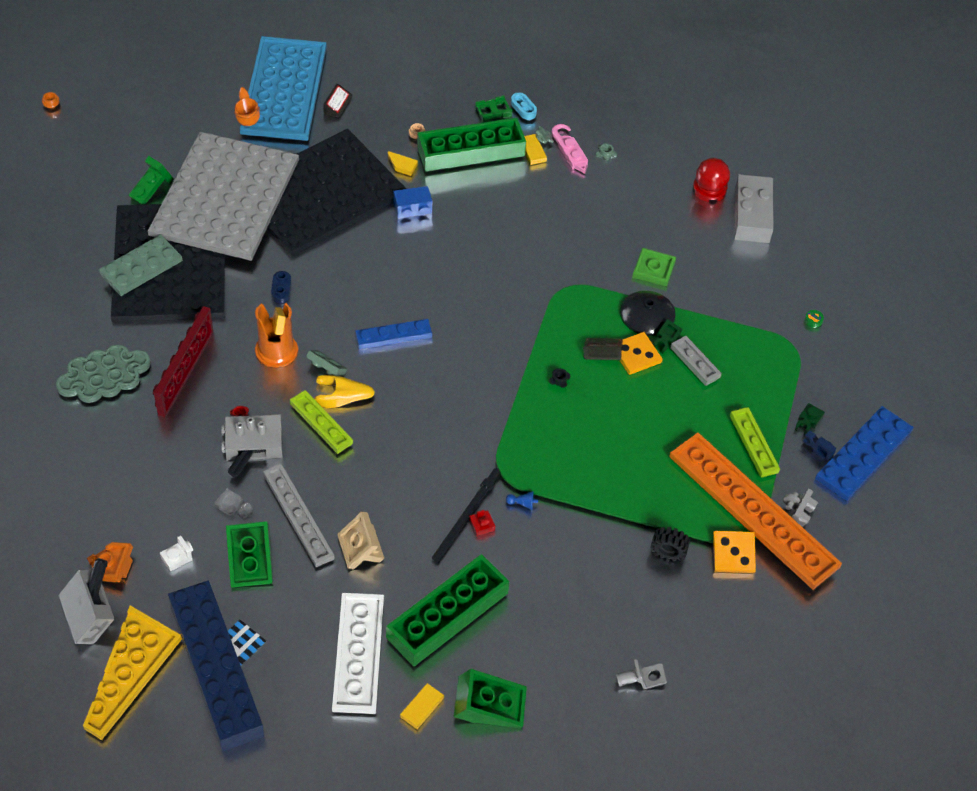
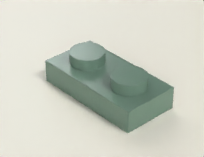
(321, 360)

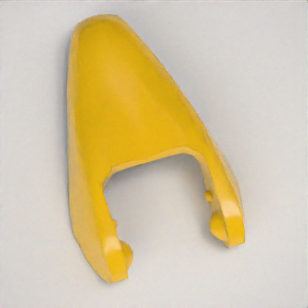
(345, 391)

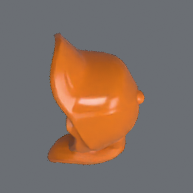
(246, 109)

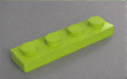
(321, 421)
(754, 442)

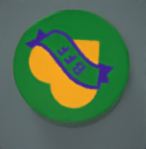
(814, 318)

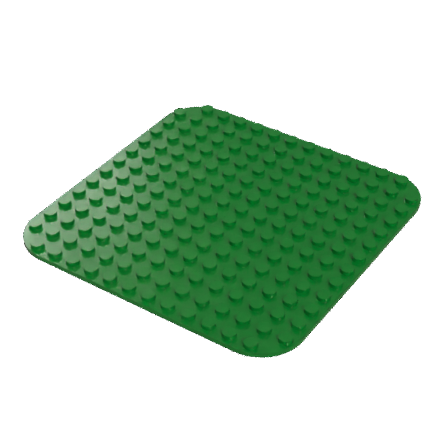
(612, 432)

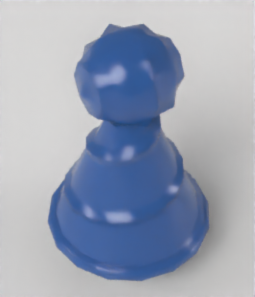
(525, 500)

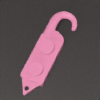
(570, 148)

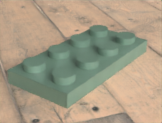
(140, 265)

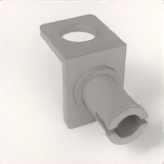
(641, 676)

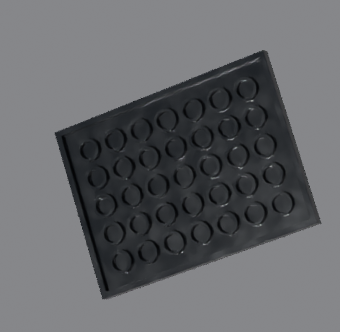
(331, 190)
(175, 292)

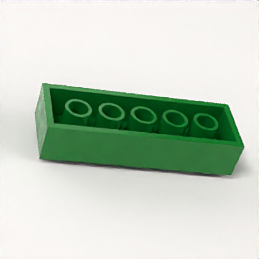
(471, 144)
(447, 610)

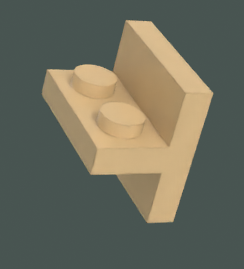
(360, 541)

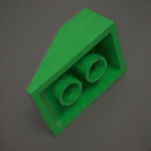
(249, 554)
(489, 700)

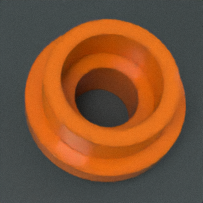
(50, 100)

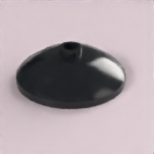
(646, 312)

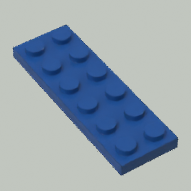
(864, 453)

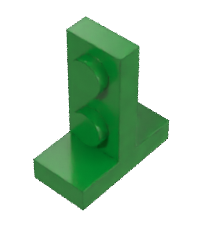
(150, 181)

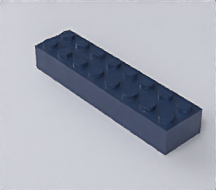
(216, 666)

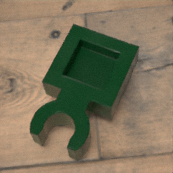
(667, 334)
(809, 418)

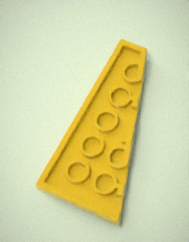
(132, 663)

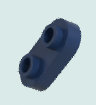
(281, 283)

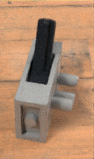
(251, 439)
(87, 604)

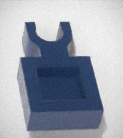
(821, 446)

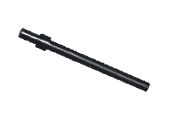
(486, 486)

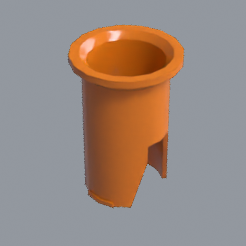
(274, 353)

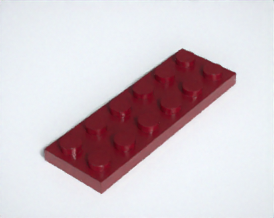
(183, 361)

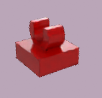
(482, 522)

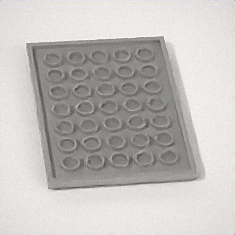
(224, 195)

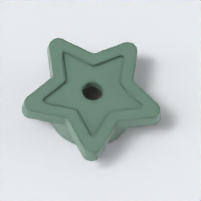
(543, 136)
(606, 155)

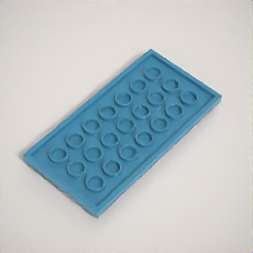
(285, 87)

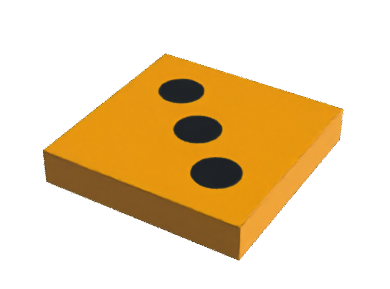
(639, 353)
(734, 552)

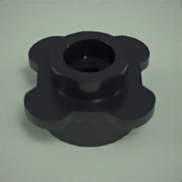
(559, 373)

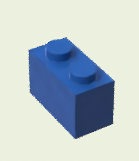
(412, 202)

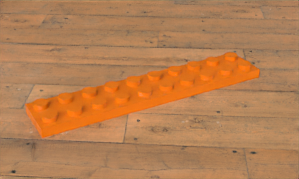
(756, 511)

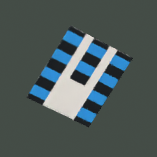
(244, 640)

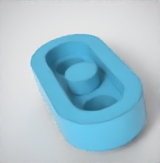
(523, 106)

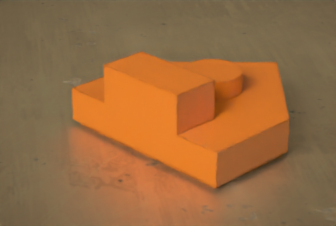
(118, 560)

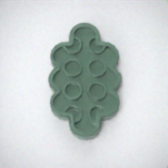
(103, 373)

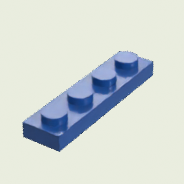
(393, 334)

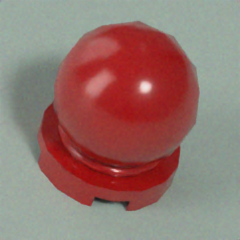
(711, 180)

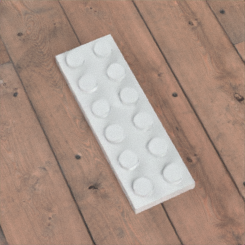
(358, 653)

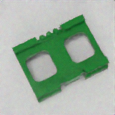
(495, 113)

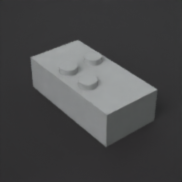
(753, 208)

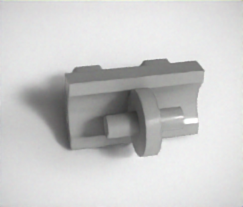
(798, 503)

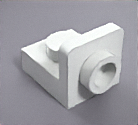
(177, 554)

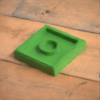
(654, 267)

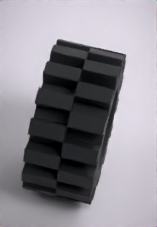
(670, 544)

